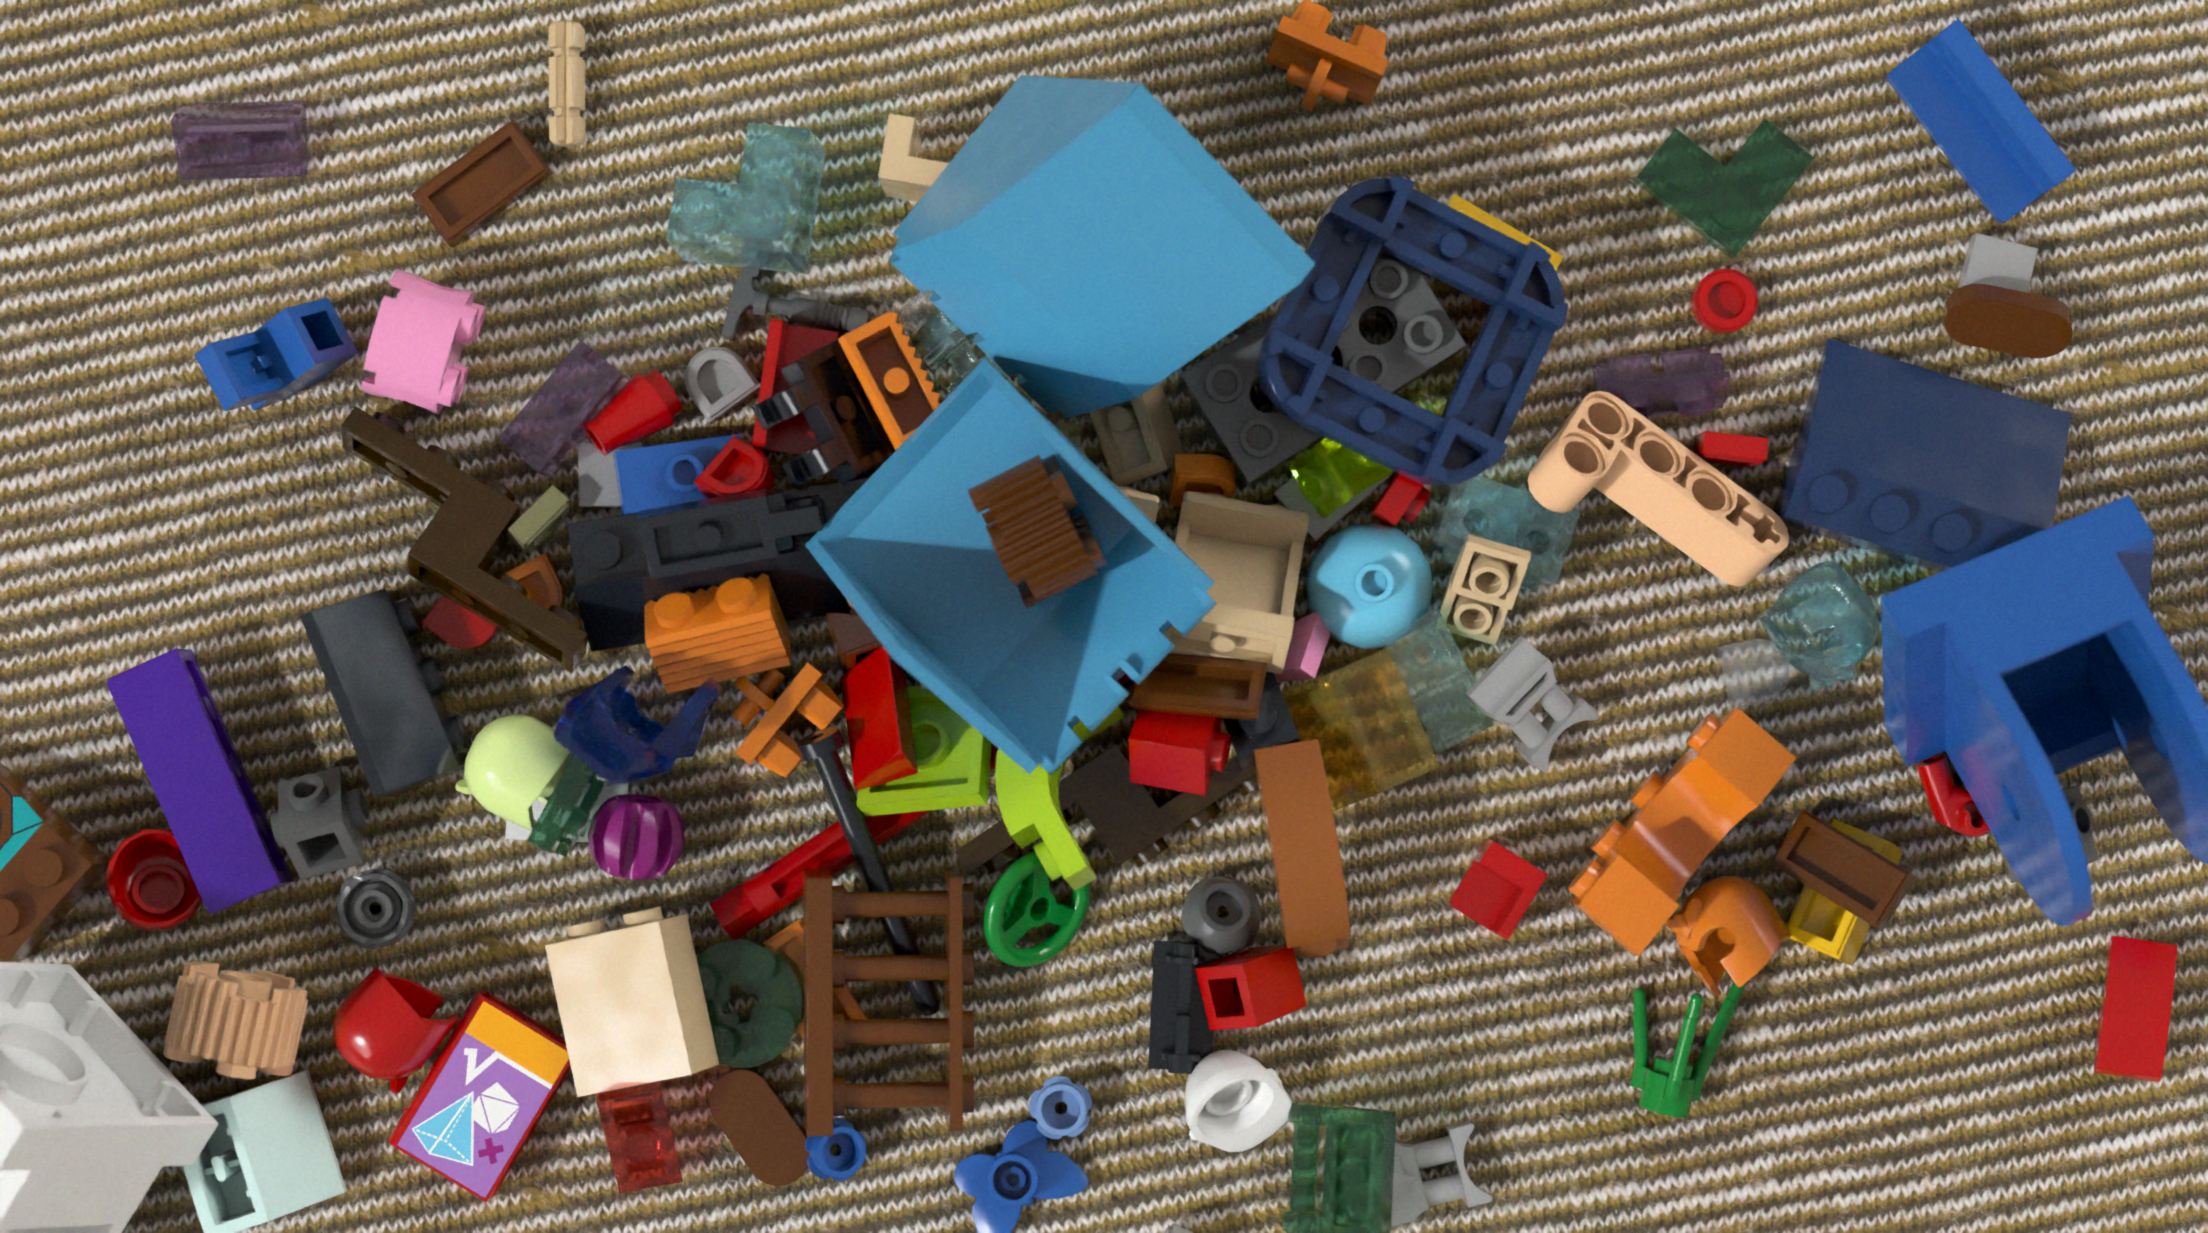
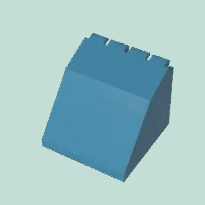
(1092, 243)
(943, 607)

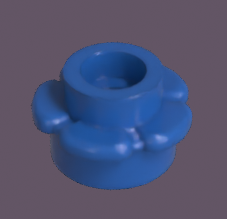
(846, 1162)

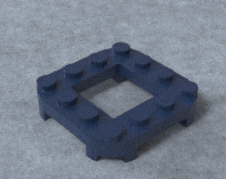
(1454, 249)

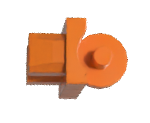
(1324, 62)
(768, 741)

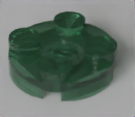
(779, 993)

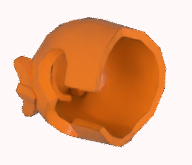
(1728, 928)

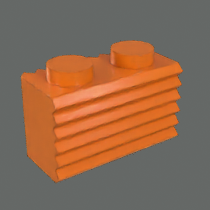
(891, 375)
(717, 633)

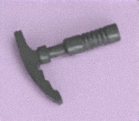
(798, 309)

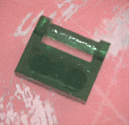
(1355, 1169)

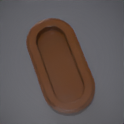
(2008, 321)
(759, 1126)

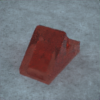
(640, 1136)

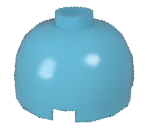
(1368, 583)

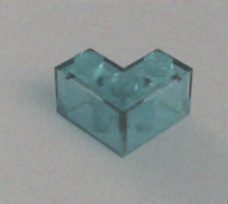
(763, 218)

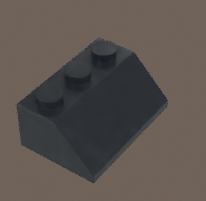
(387, 691)

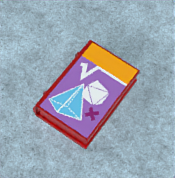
(483, 1095)

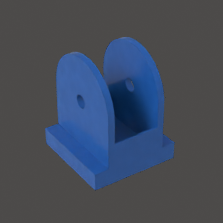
(2039, 669)

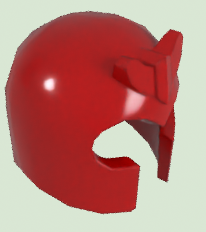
(388, 1027)

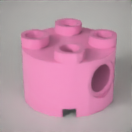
(421, 342)

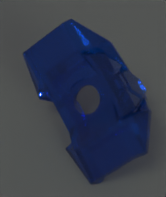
(620, 741)

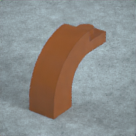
(1303, 848)

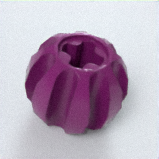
(636, 836)

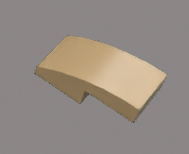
(1483, 588)

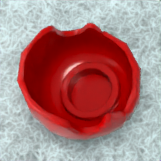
(152, 882)

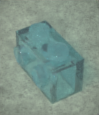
(1509, 518)

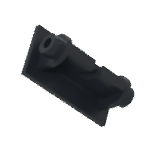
(1178, 1015)

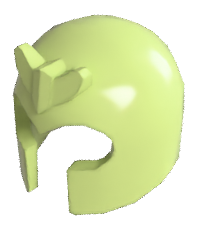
(513, 766)

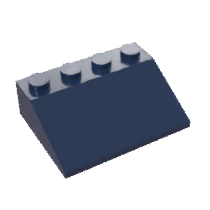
(1920, 462)

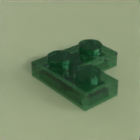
(1730, 200)

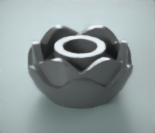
(354, 910)
(1215, 933)

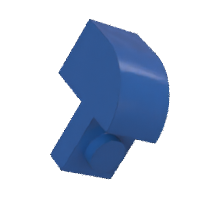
(278, 358)

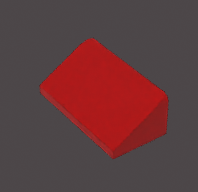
(878, 721)

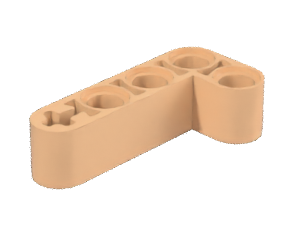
(1661, 485)

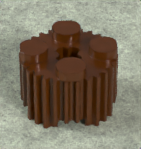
(1035, 531)

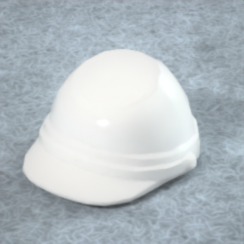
(1234, 1101)

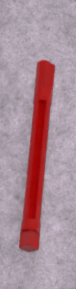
(783, 880)

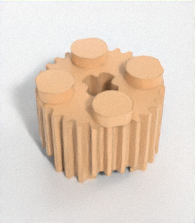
(236, 1019)

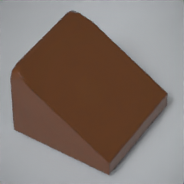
(850, 639)

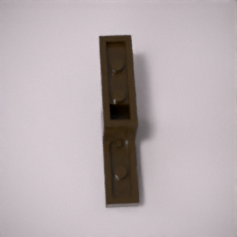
(464, 537)
(1118, 811)

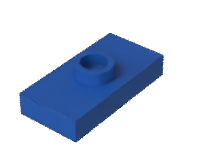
(663, 473)

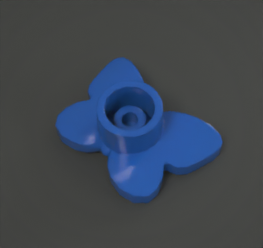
(1016, 1177)

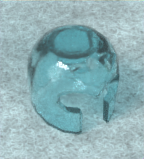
(1823, 624)

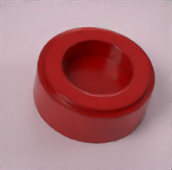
(1724, 301)

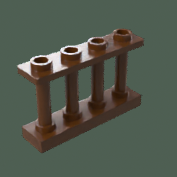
(830, 969)

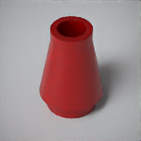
(636, 411)

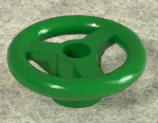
(1026, 903)

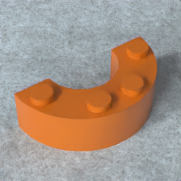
(1676, 826)

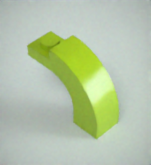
(1033, 812)

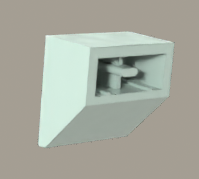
(264, 1157)

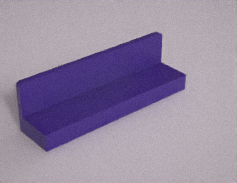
(199, 779)

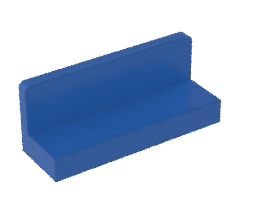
(1979, 122)

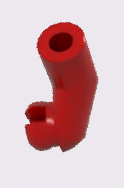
(1947, 800)

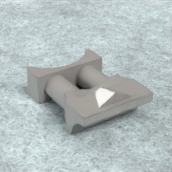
(1514, 687)
(1412, 1195)

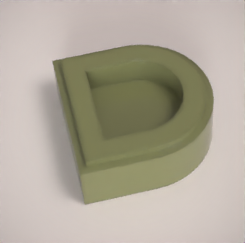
(539, 521)

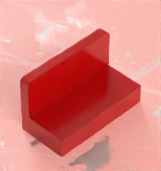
(784, 347)

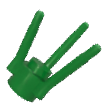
(1671, 1081)

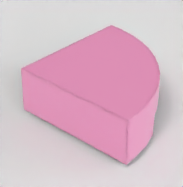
(1305, 649)

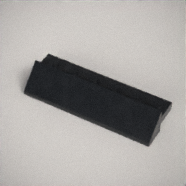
(617, 584)

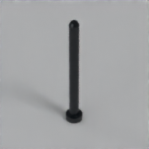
(822, 749)

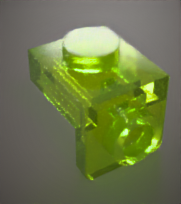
(1335, 475)

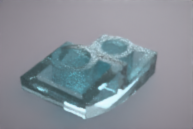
(1436, 681)

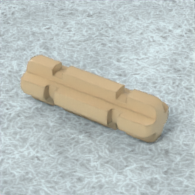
(566, 84)

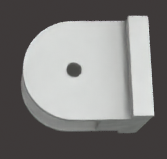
(81, 1108)

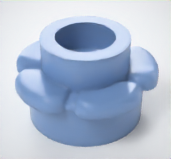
(1043, 1108)

